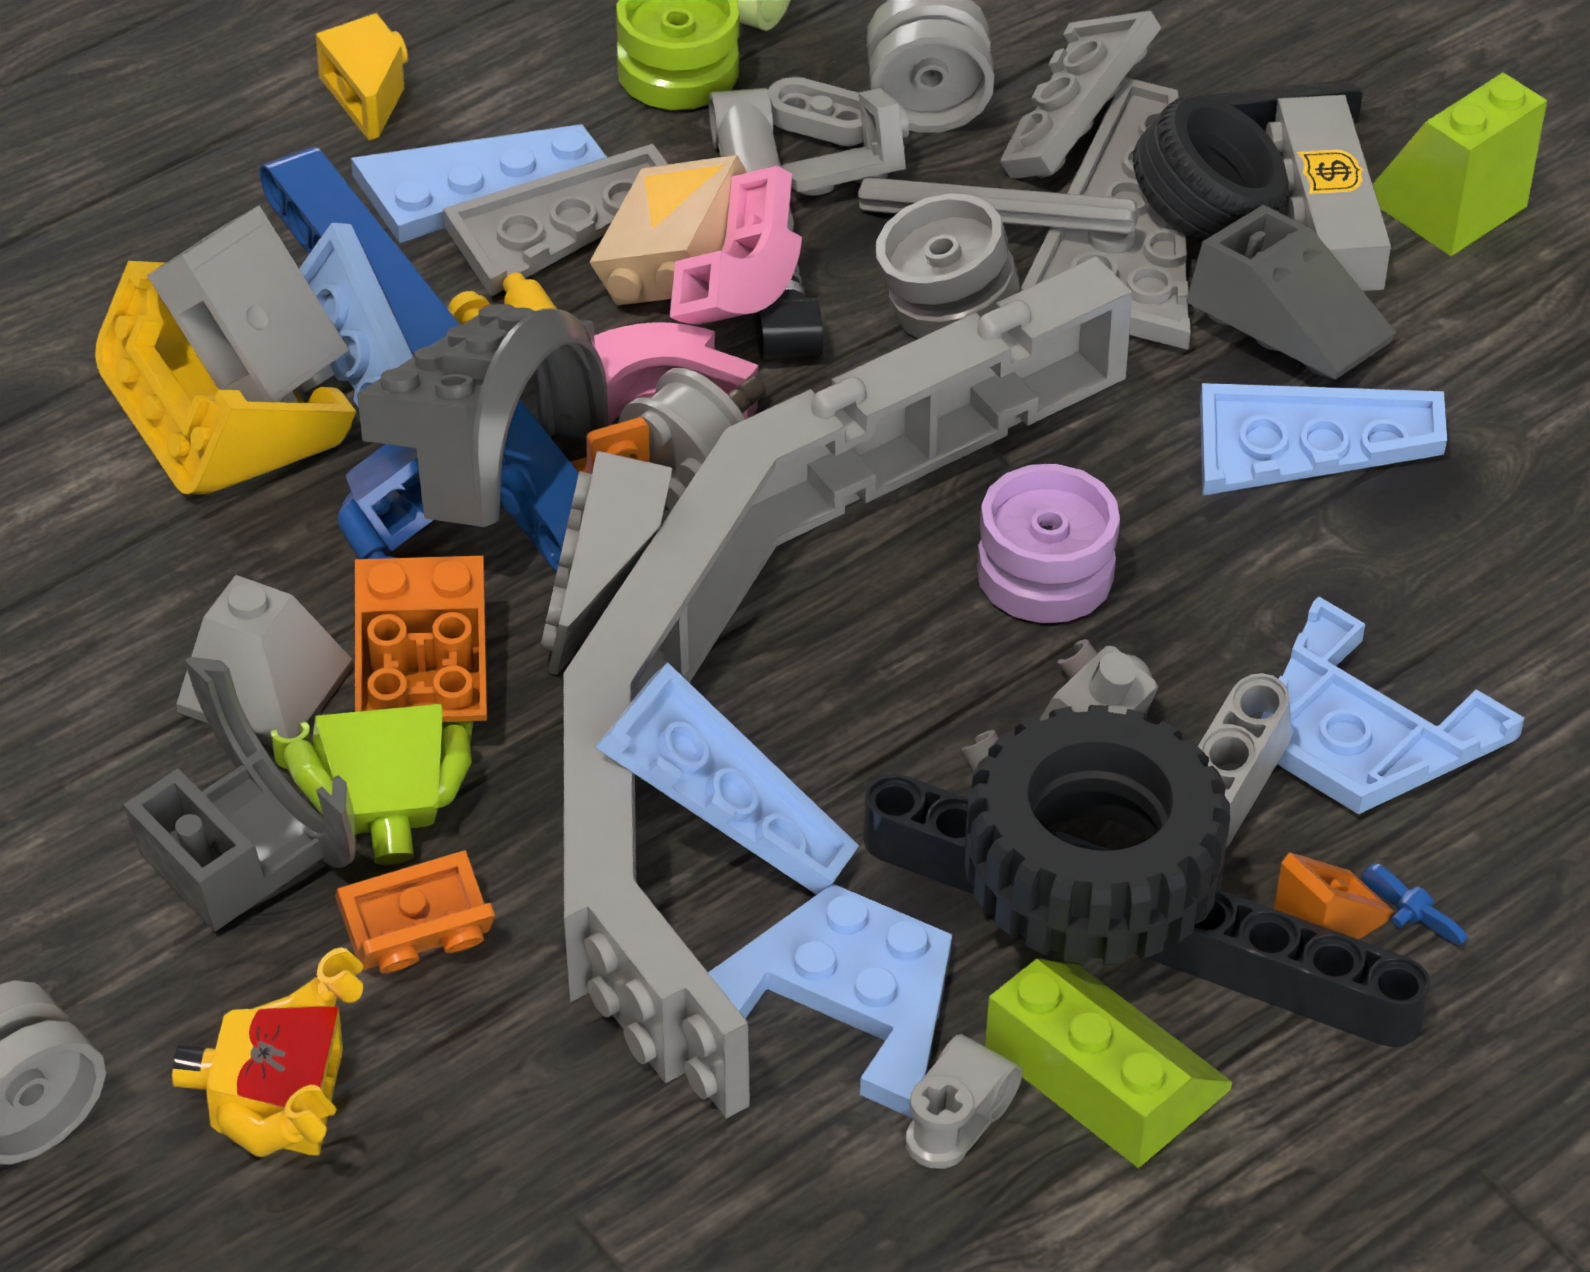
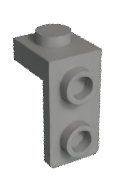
(883, 150)

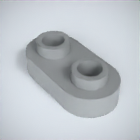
(817, 110)

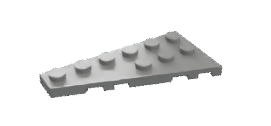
(1152, 256)

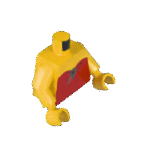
(277, 1063)

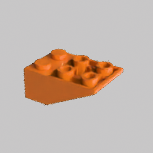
(421, 635)

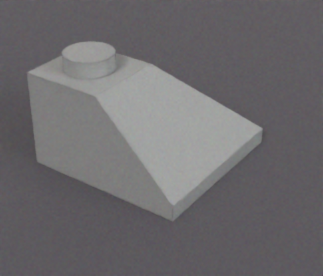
(276, 656)

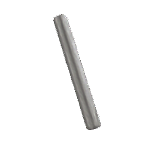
(1012, 205)

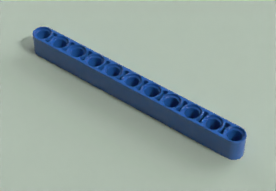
(311, 196)

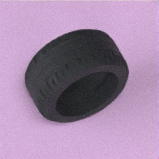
(1207, 166)

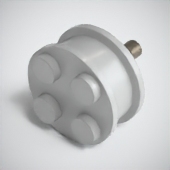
(688, 420)

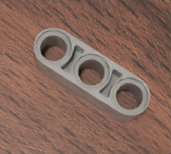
(1248, 741)

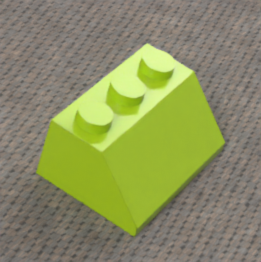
(1100, 1058)

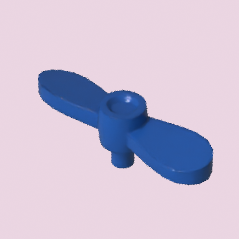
(1411, 904)

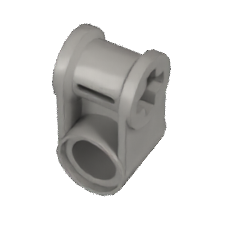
(959, 1101)

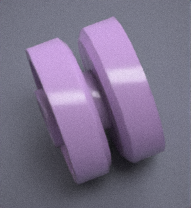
(1047, 543)

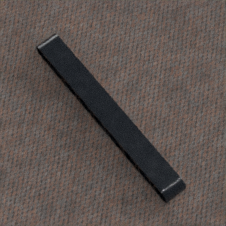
(1235, 947)

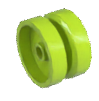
(677, 50)

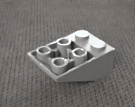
(606, 534)

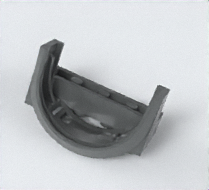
(462, 394)

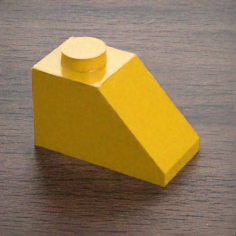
(363, 70)

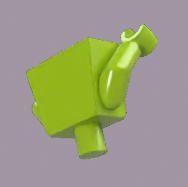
(394, 764)

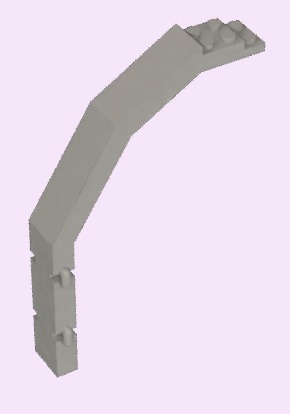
(751, 494)

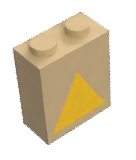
(664, 219)

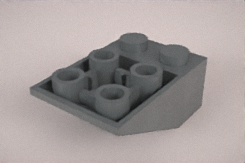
(1287, 293)

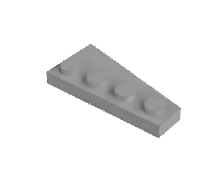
(1082, 82)
(543, 218)

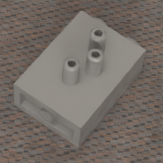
(250, 312)

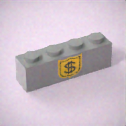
(1332, 184)

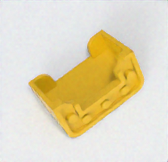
(193, 428)

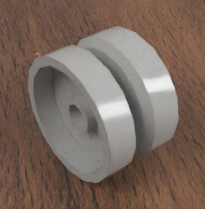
(932, 60)
(945, 261)
(46, 1073)

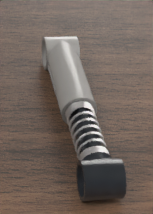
(744, 127)

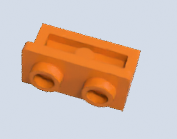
(415, 912)

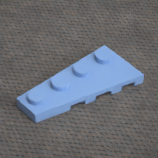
(417, 183)
(356, 306)
(1305, 432)
(718, 774)

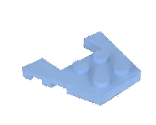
(1362, 742)
(857, 967)

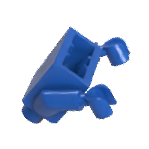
(388, 504)

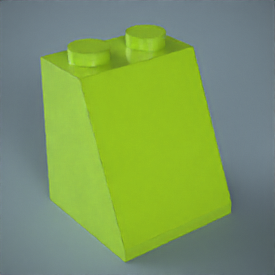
(1466, 166)

